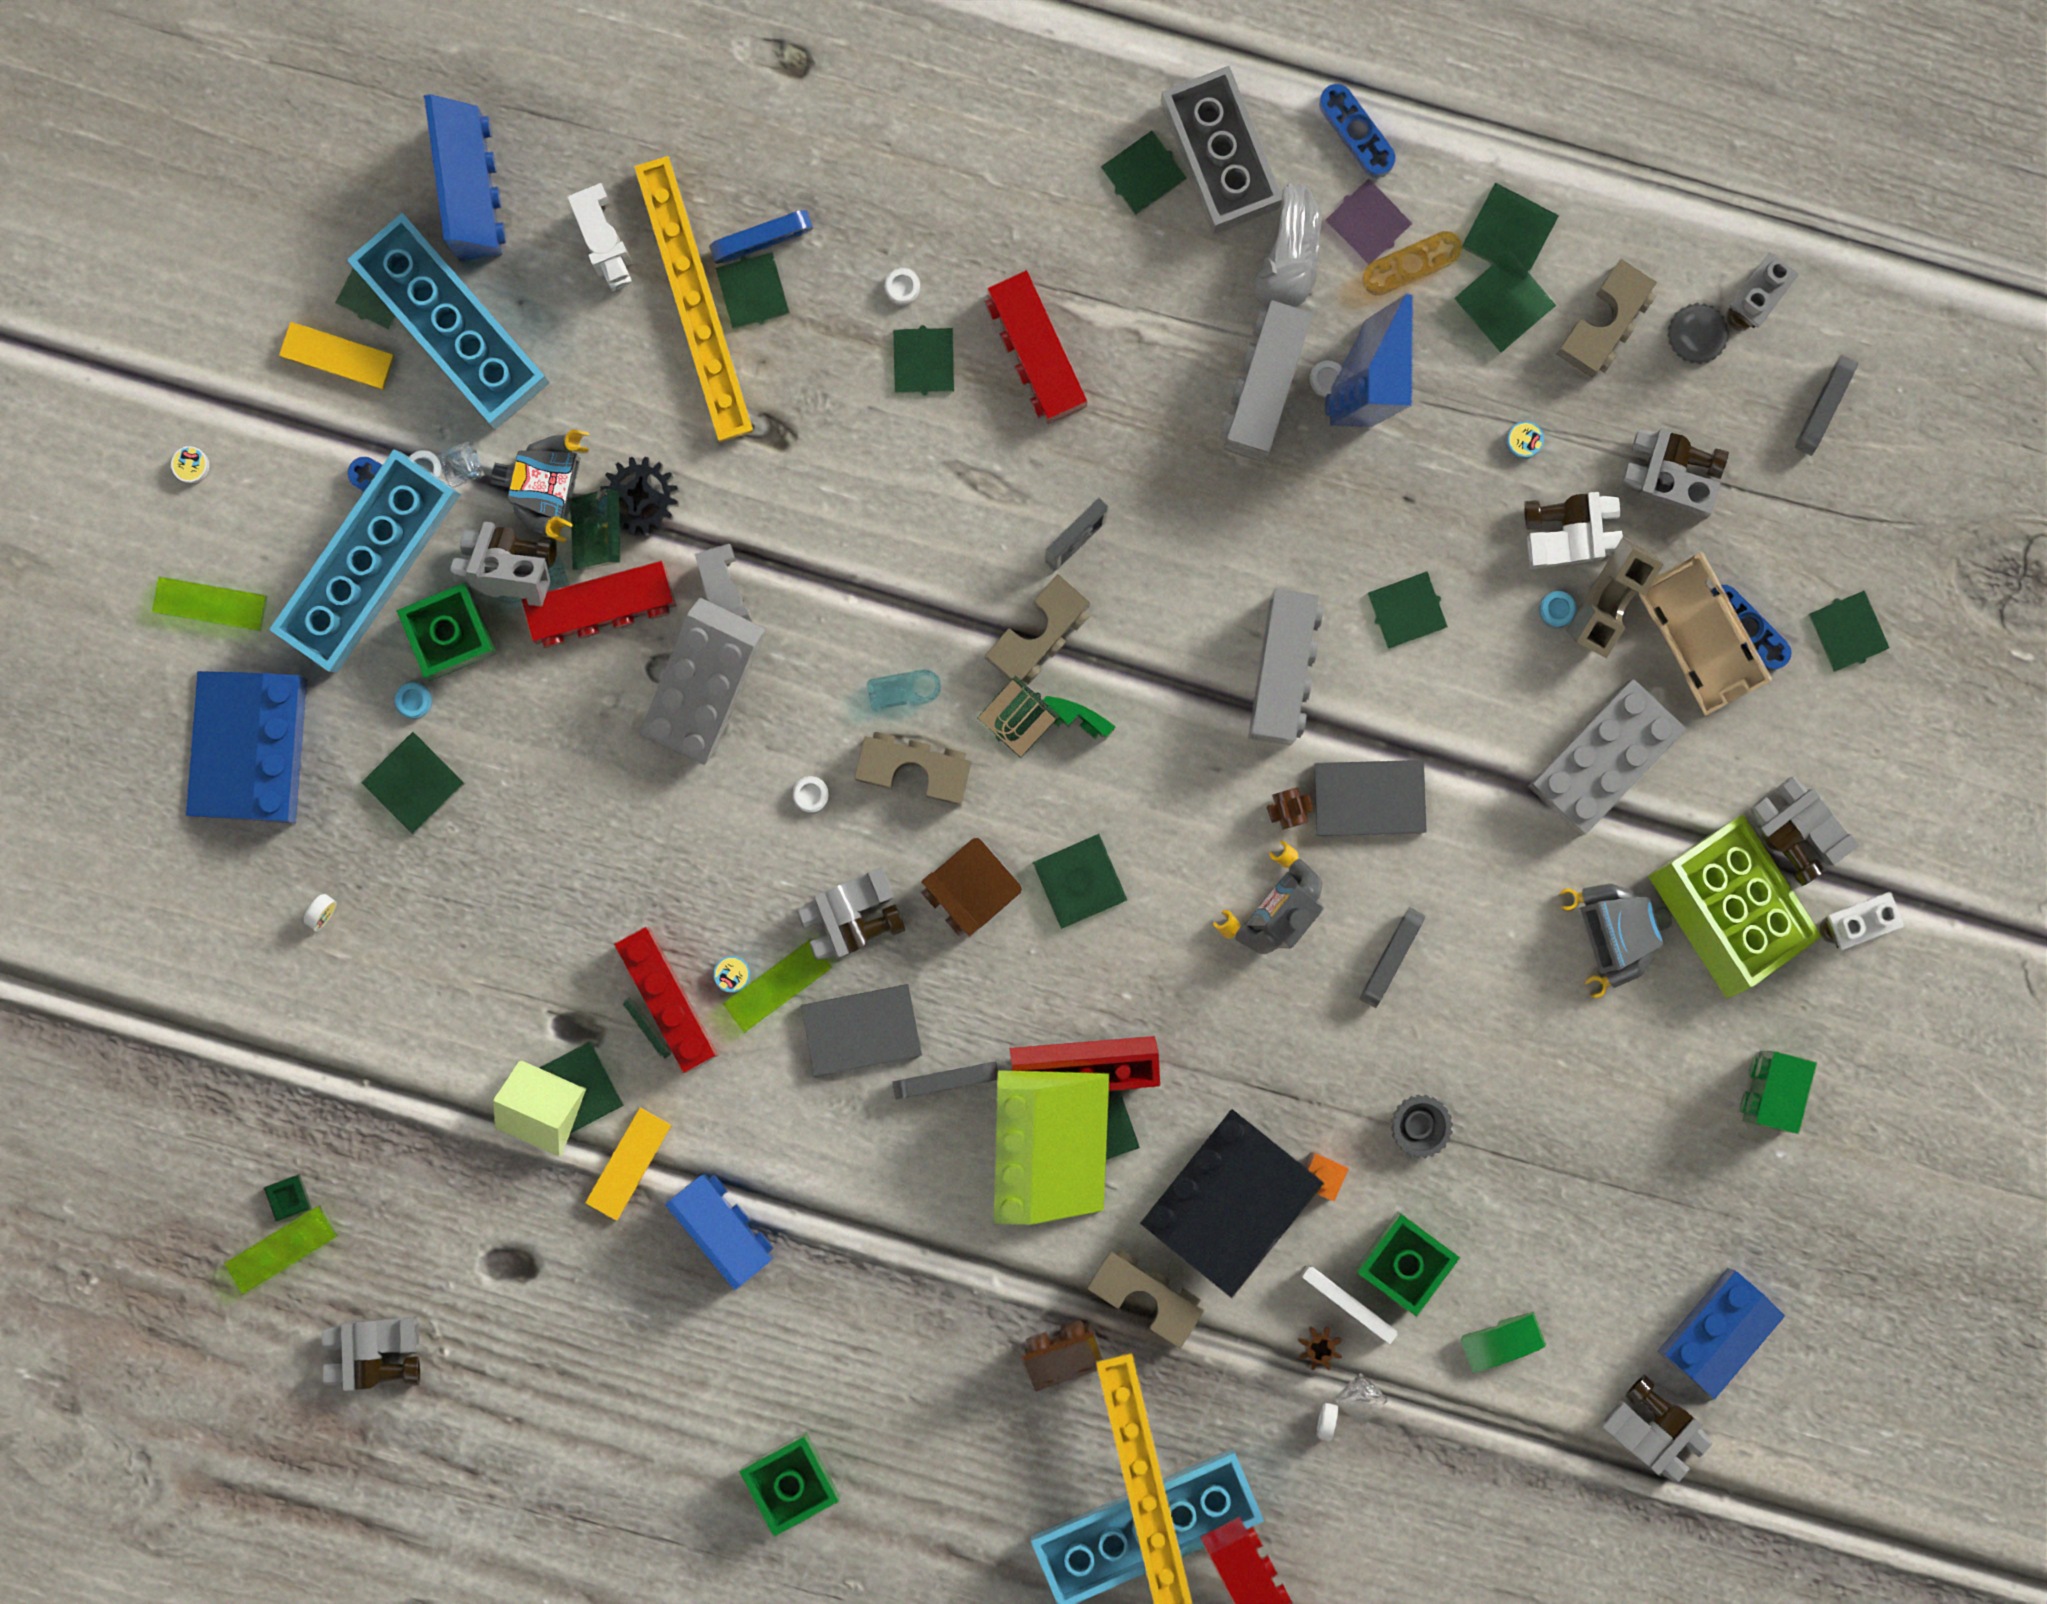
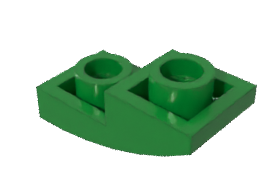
(1069, 711)
(1503, 1343)

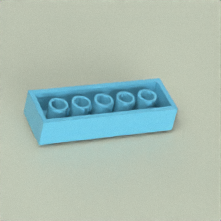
(448, 321)
(365, 561)
(1103, 1544)

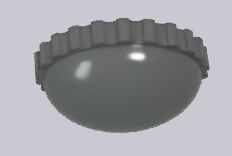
(1698, 333)
(1421, 1126)

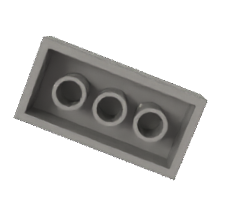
(1221, 149)
(1268, 380)
(1284, 665)
(702, 681)
(1607, 757)

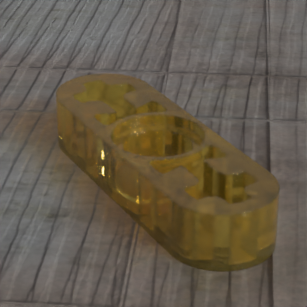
(1439, 260)

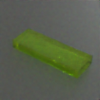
(209, 604)
(776, 987)
(281, 1249)

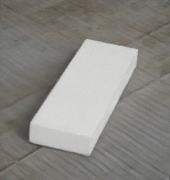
(1349, 1304)

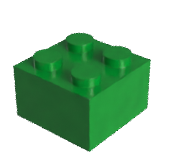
(446, 632)
(1778, 1091)
(1406, 1263)
(790, 1484)

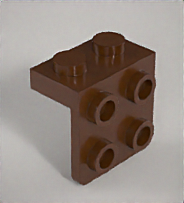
(971, 887)

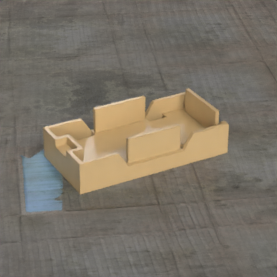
(1705, 634)

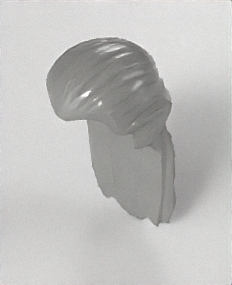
(1290, 267)

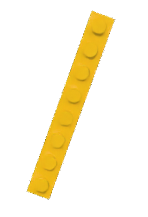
(693, 299)
(1143, 1480)

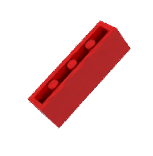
(1036, 347)
(599, 603)
(666, 999)
(1128, 1061)
(1241, 1566)

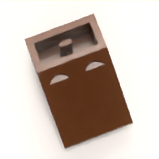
(1060, 1356)

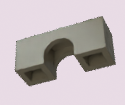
(1626, 293)
(1063, 609)
(1600, 616)
(882, 758)
(1175, 1311)

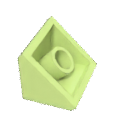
(537, 1107)

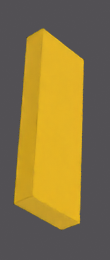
(337, 356)
(628, 1164)

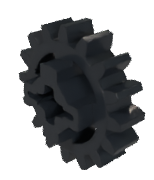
(655, 498)

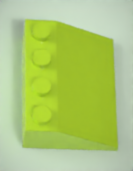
(1735, 907)
(1049, 1145)

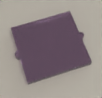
(1369, 221)

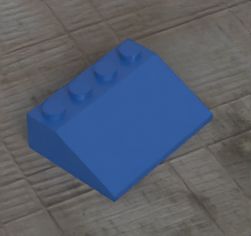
(464, 178)
(1377, 370)
(246, 746)

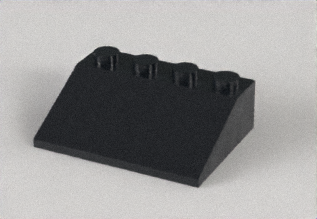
(1231, 1203)

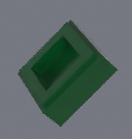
(287, 1197)

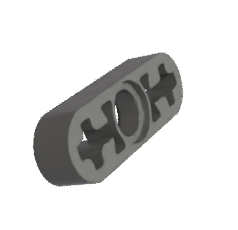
(1826, 405)
(1392, 957)
(945, 1080)

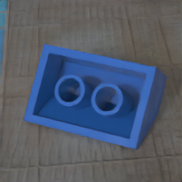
(721, 1230)
(1722, 1332)

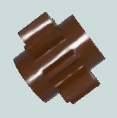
(1290, 808)
(1323, 1357)

